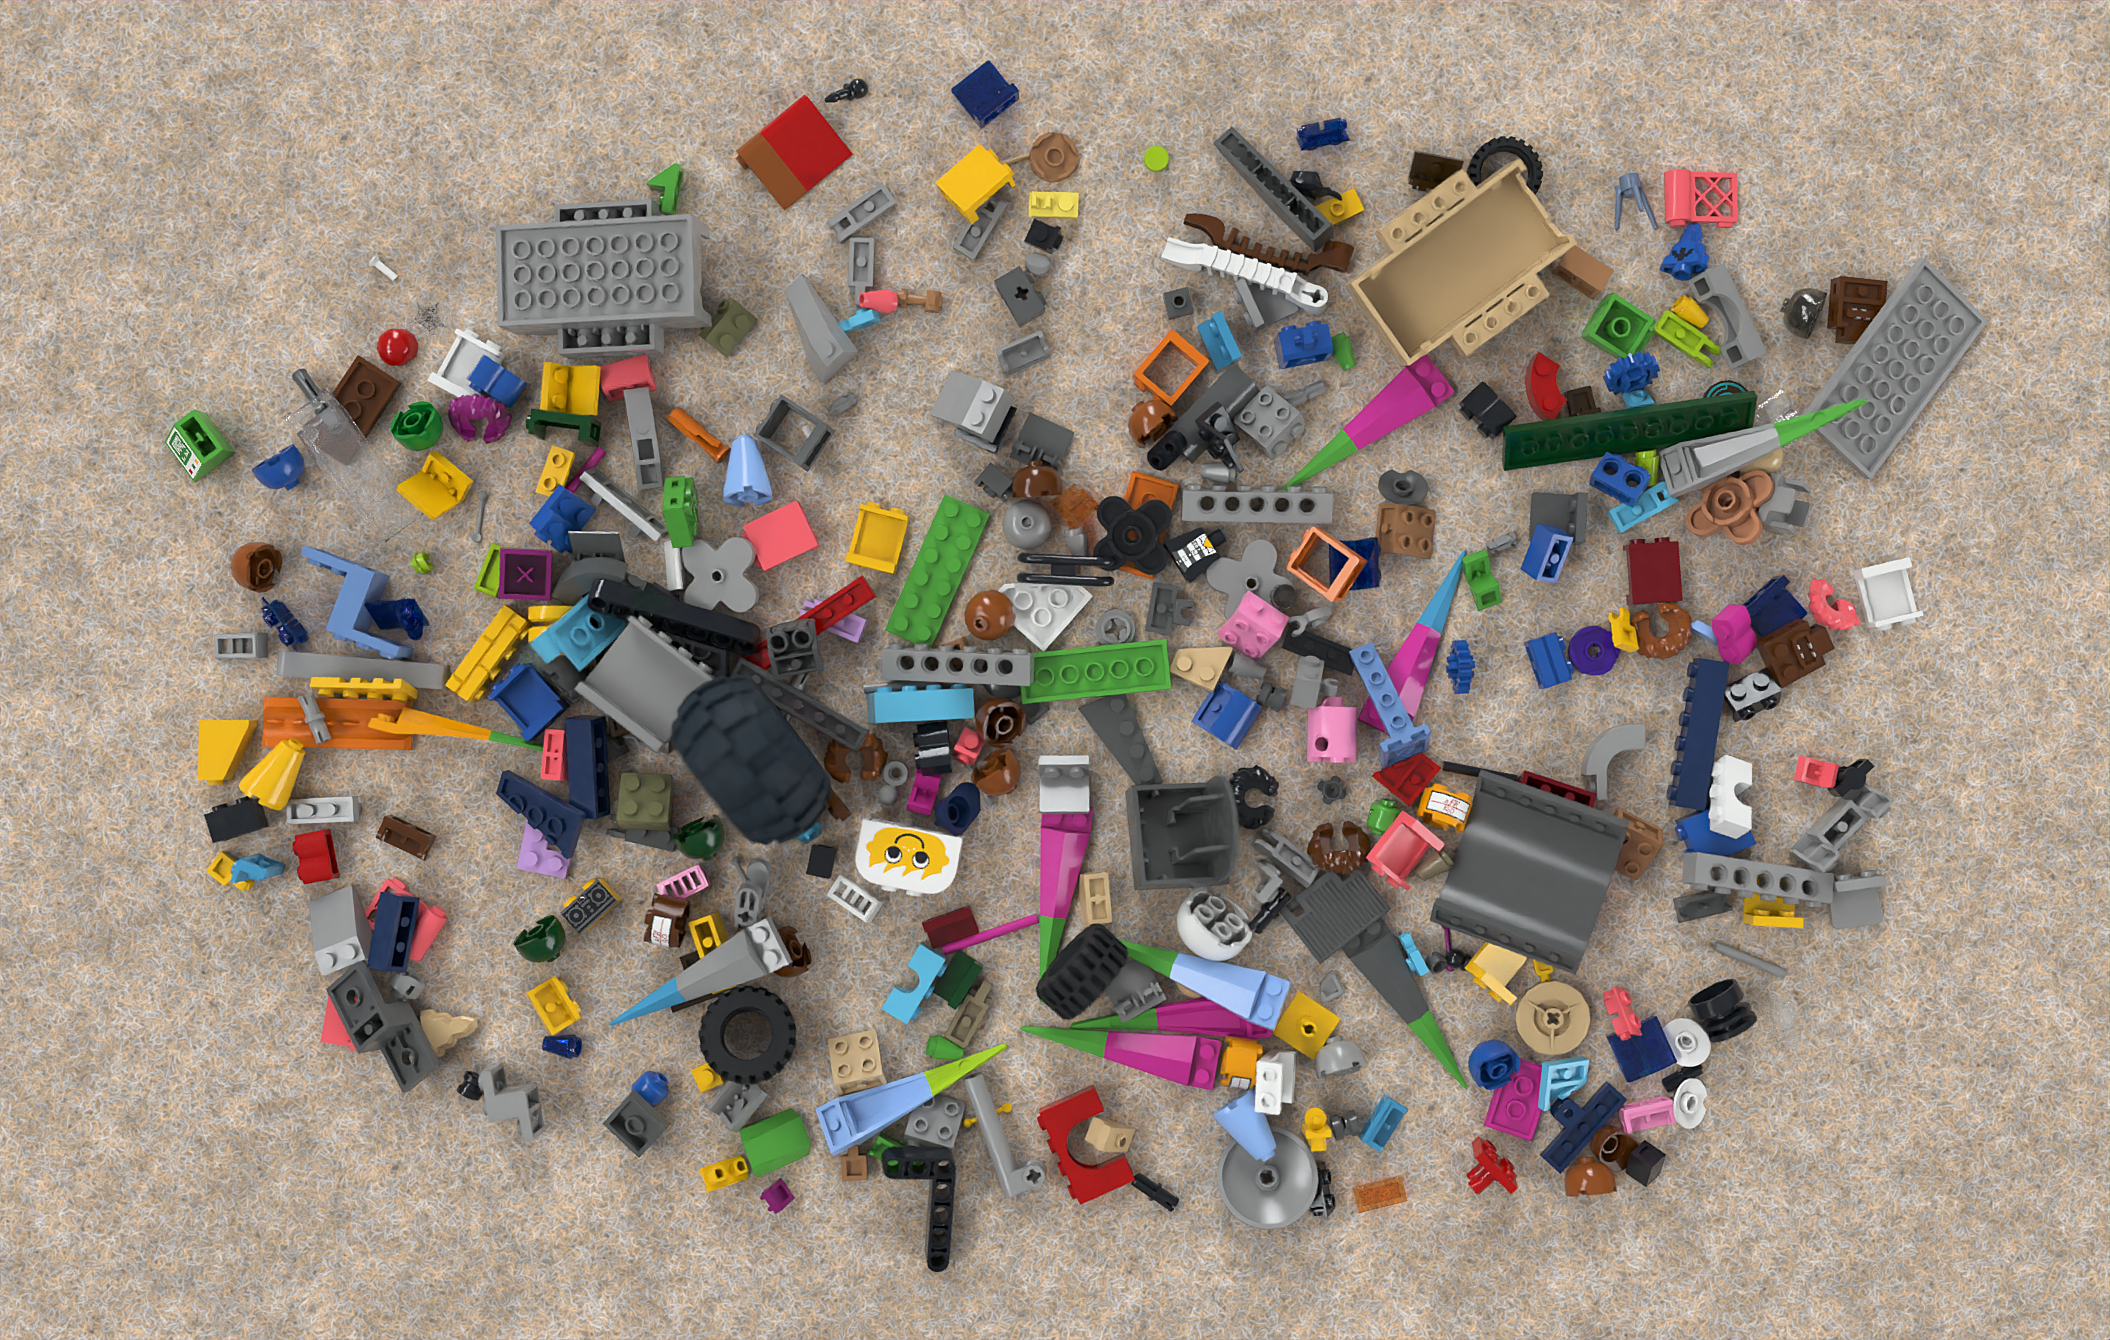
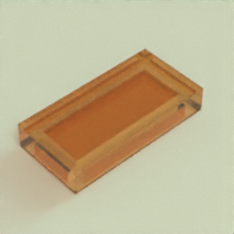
(1379, 1194)

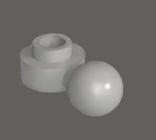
(888, 794)

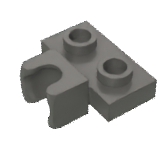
(1165, 609)

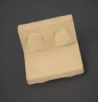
(856, 1062)

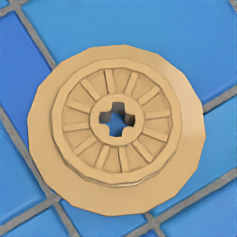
(1570, 1023)

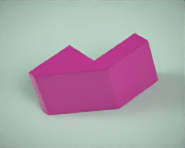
(923, 793)

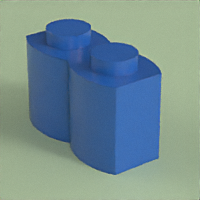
(495, 381)

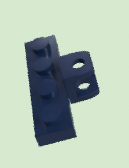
(1580, 1124)

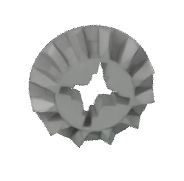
(1120, 618)

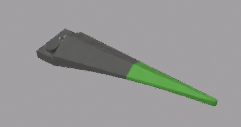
(1384, 966)

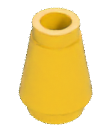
(1690, 311)

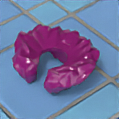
(478, 408)

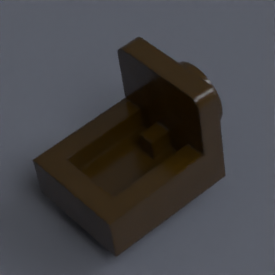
(1581, 401)

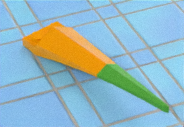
(419, 722)

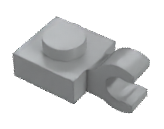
(1314, 618)

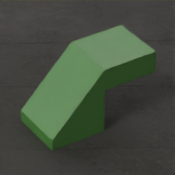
(1480, 580)

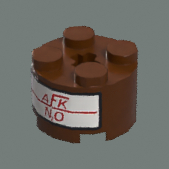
(667, 920)

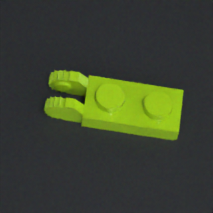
(1685, 338)

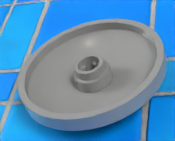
(1279, 1201)

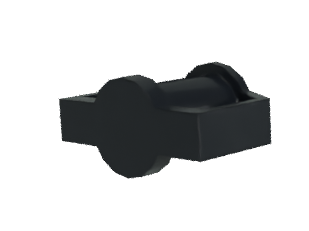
(1851, 777)

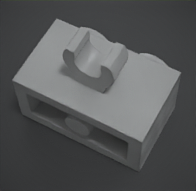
(1310, 682)

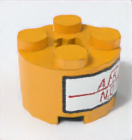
(1444, 808)
(1240, 1062)

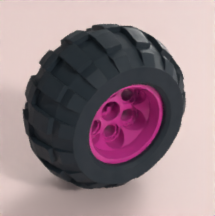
(750, 760)

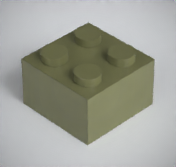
(645, 801)

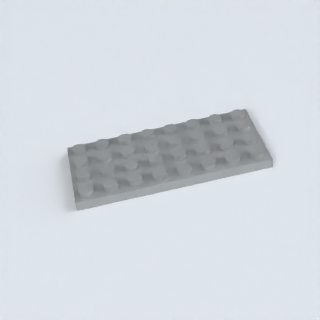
(1897, 367)

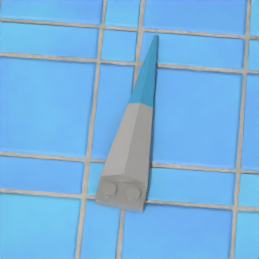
(738, 960)

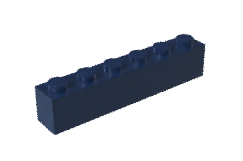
(1698, 733)

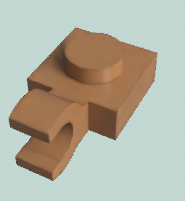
(854, 1165)

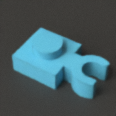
(862, 319)
(1414, 961)

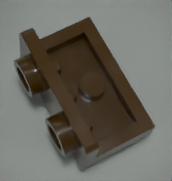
(1430, 170)

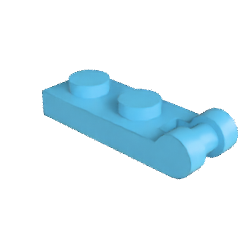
(1649, 504)

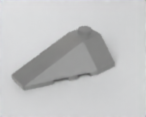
(821, 335)

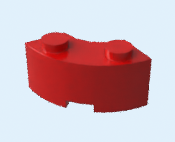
(1542, 387)

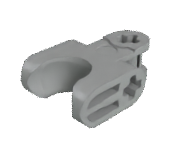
(751, 897)

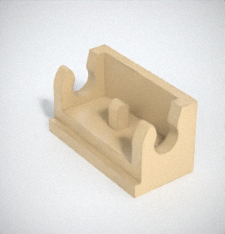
(1094, 898)

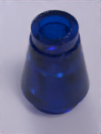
(563, 1045)

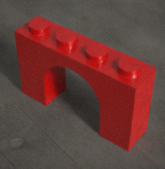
(1085, 1180)

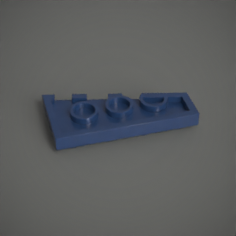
(544, 811)

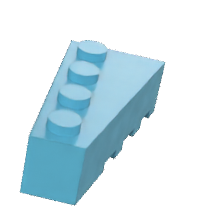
(920, 705)

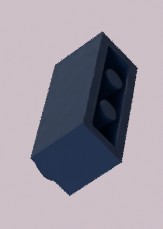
(393, 932)

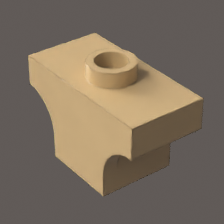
(1109, 1135)

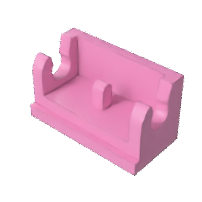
(1646, 1114)

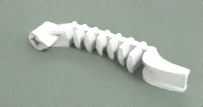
(1197, 255)

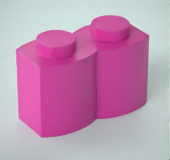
(1734, 633)

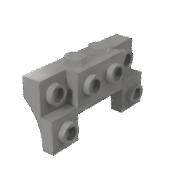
(1846, 817)

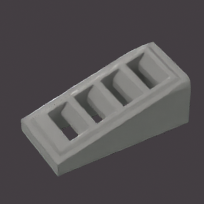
(256, 645)

